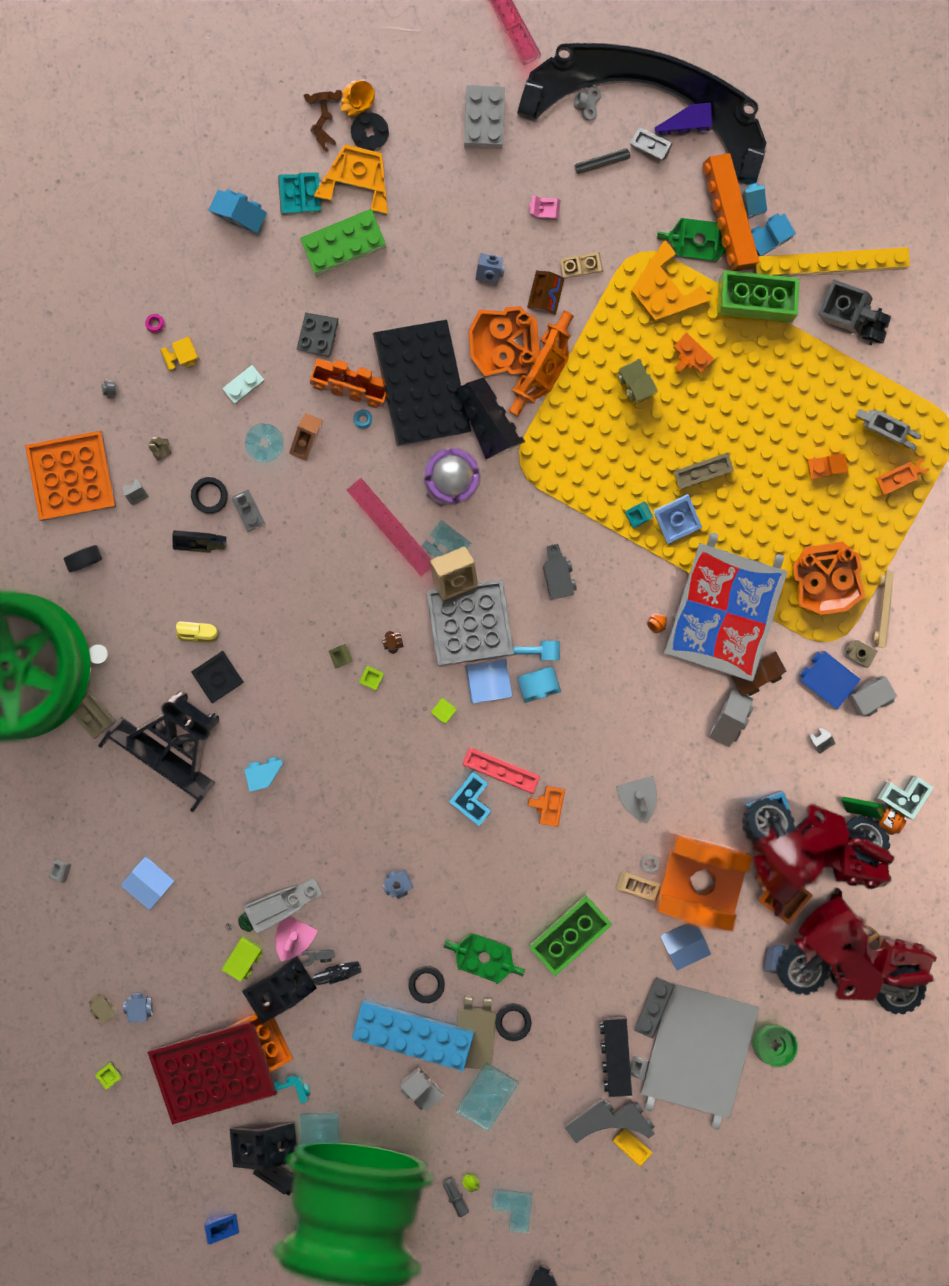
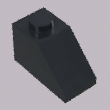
(542, 1276)

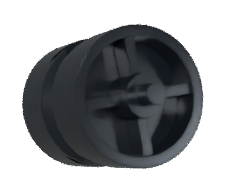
(876, 331)

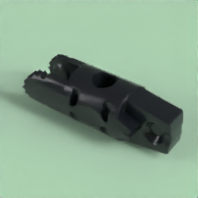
(337, 973)

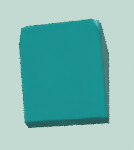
(639, 514)

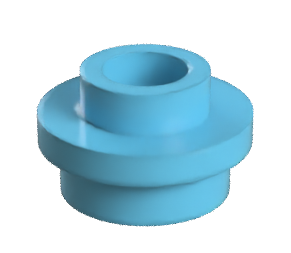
(358, 414)

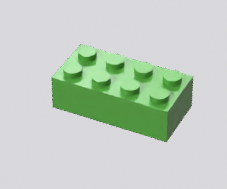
(343, 242)
(758, 296)
(570, 935)

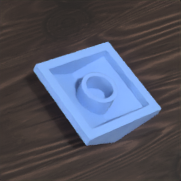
(677, 519)
(147, 883)
(685, 945)

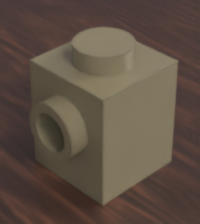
(860, 653)

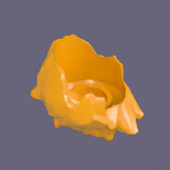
(357, 97)

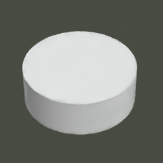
(98, 654)

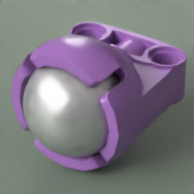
(451, 476)

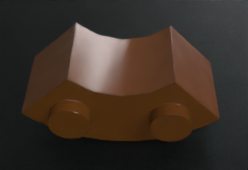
(769, 669)

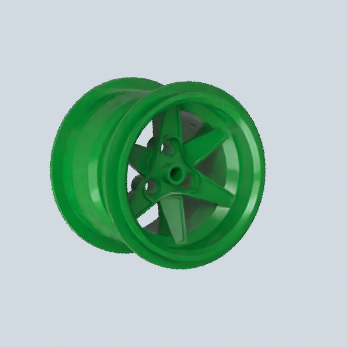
(72, 666)
(353, 1214)

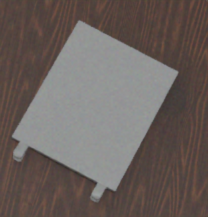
(699, 1052)

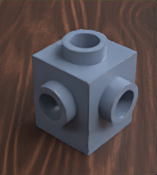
(489, 268)
(401, 877)

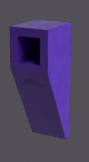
(693, 117)

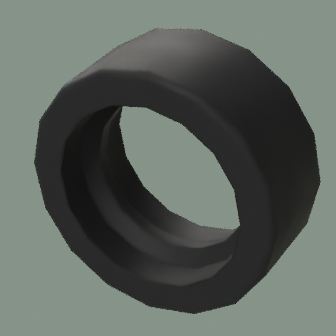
(204, 481)
(82, 558)
(431, 998)
(510, 1036)

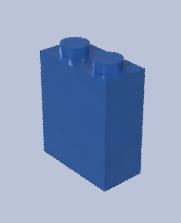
(829, 679)

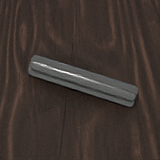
(602, 160)

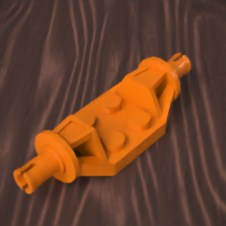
(547, 366)

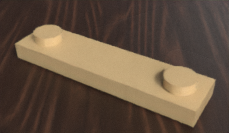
(886, 582)

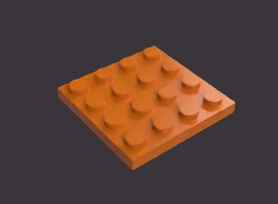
(70, 475)

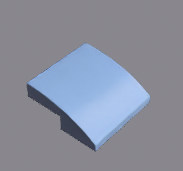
(488, 681)

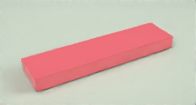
(501, 770)

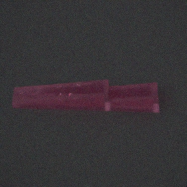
(516, 30)
(390, 526)

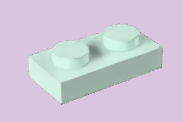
(243, 384)

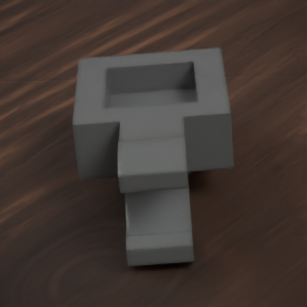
(323, 955)

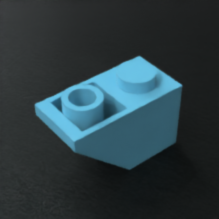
(754, 200)
(262, 775)

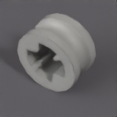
(655, 861)

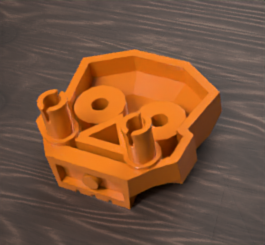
(488, 342)
(830, 593)

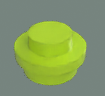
(471, 1183)

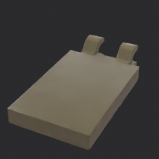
(483, 1023)

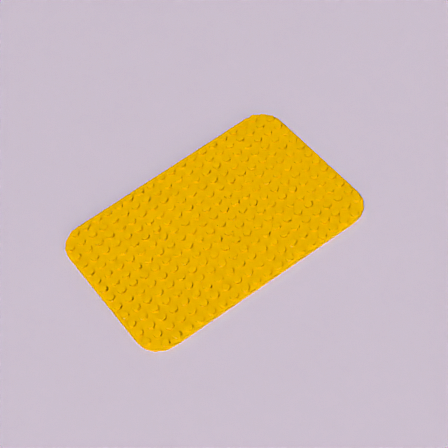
(764, 401)

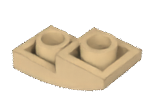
(581, 265)

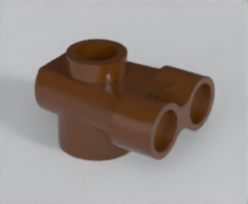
(392, 642)

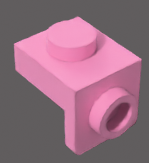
(544, 207)

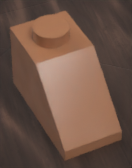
(305, 436)

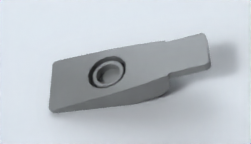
(280, 905)

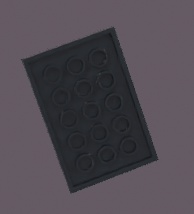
(421, 382)

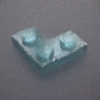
(518, 1204)

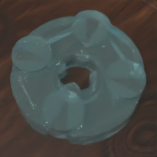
(253, 440)

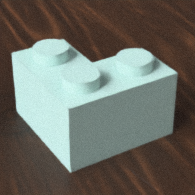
(909, 800)

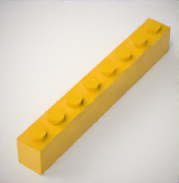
(834, 262)

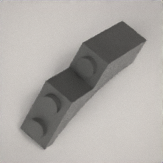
(599, 1117)

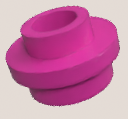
(148, 323)

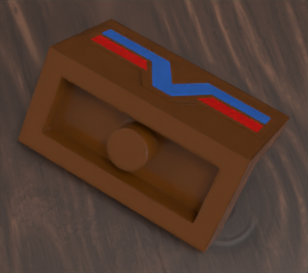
(546, 291)

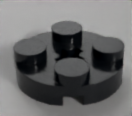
(379, 126)

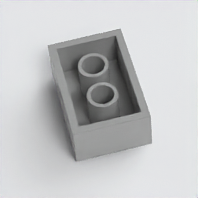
(484, 117)

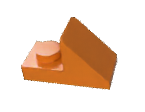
(827, 466)

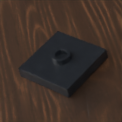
(217, 677)

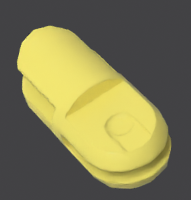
(196, 632)

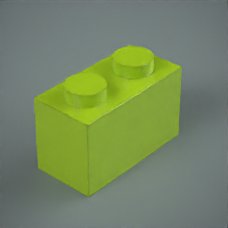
(242, 958)

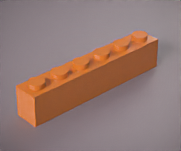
(730, 212)

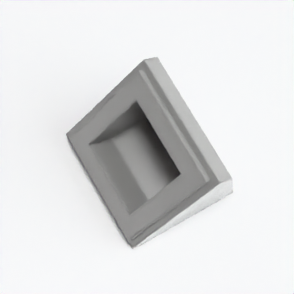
(60, 871)
(639, 1067)

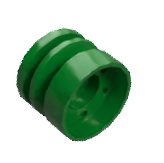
(783, 1053)

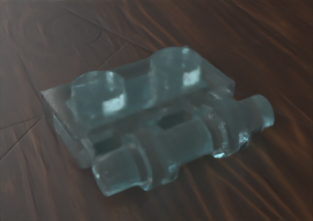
(447, 537)

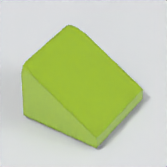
(443, 710)

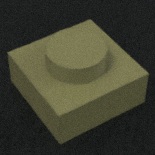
(340, 656)

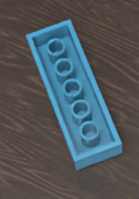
(413, 1035)

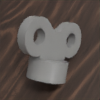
(587, 102)

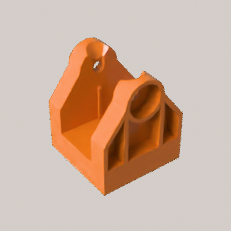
(712, 907)

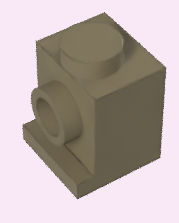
(102, 1009)

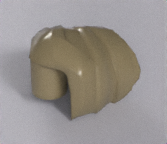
(159, 447)

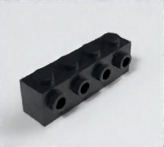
(616, 1055)

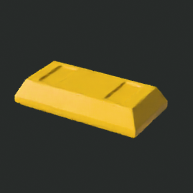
(632, 1147)

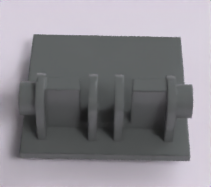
(317, 334)

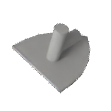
(639, 798)

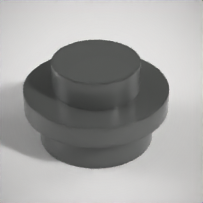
(108, 388)

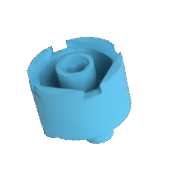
(539, 684)

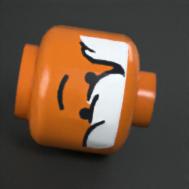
(892, 821)

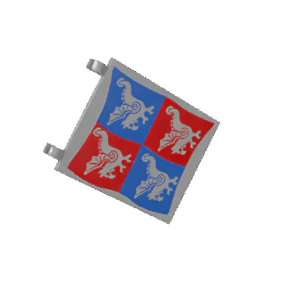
(726, 610)

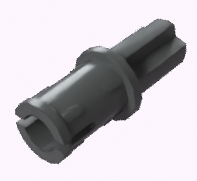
(455, 1197)

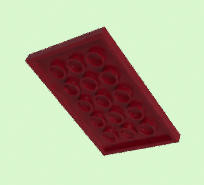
(212, 1072)

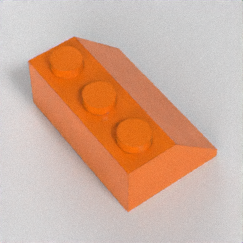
(271, 1040)

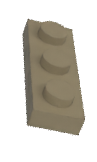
(703, 471)

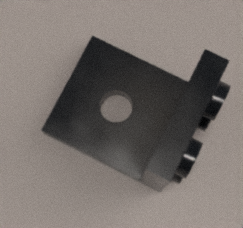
(280, 990)
(262, 1146)

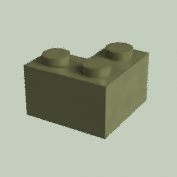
(637, 382)

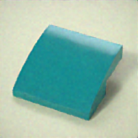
(298, 192)

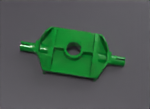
(683, 240)
(495, 969)

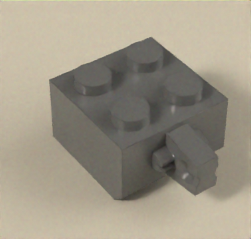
(847, 307)
(557, 574)

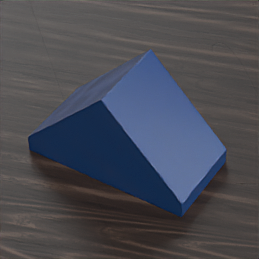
(220, 1228)

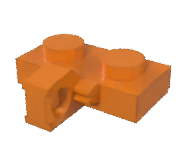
(691, 354)
(549, 805)

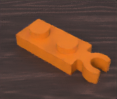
(900, 476)

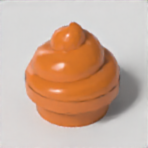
(657, 623)

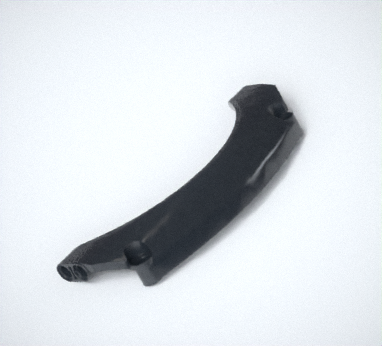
(612, 63)

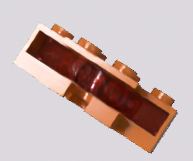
(342, 380)

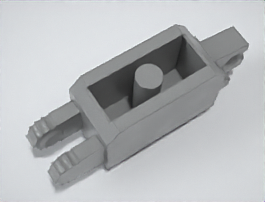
(887, 427)

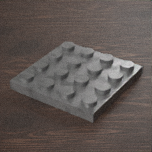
(471, 624)

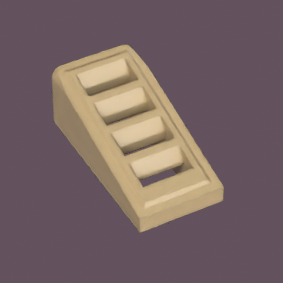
(623, 881)

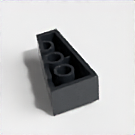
(488, 419)

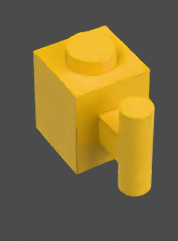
(183, 352)

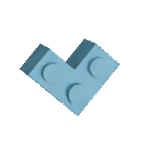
(466, 799)

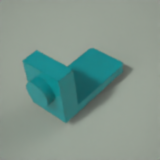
(302, 1089)

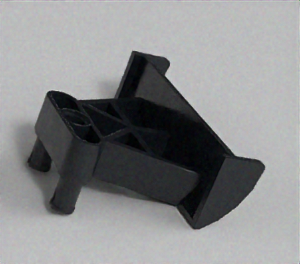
(160, 757)

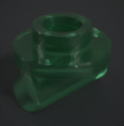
(244, 922)

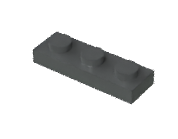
(654, 1007)

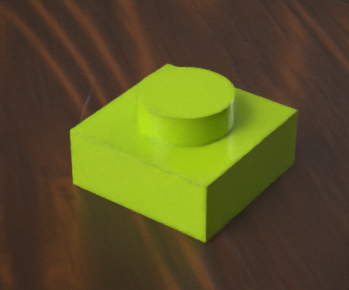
(371, 677)
(108, 1075)

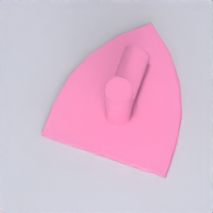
(293, 938)

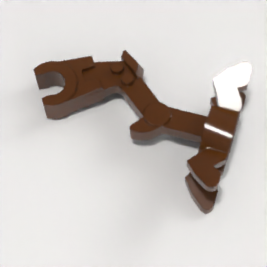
(323, 97)

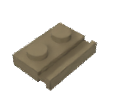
(93, 716)

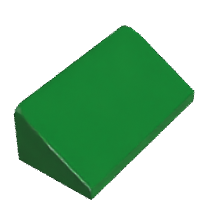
(863, 807)

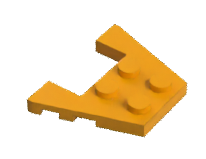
(359, 169)
(659, 293)

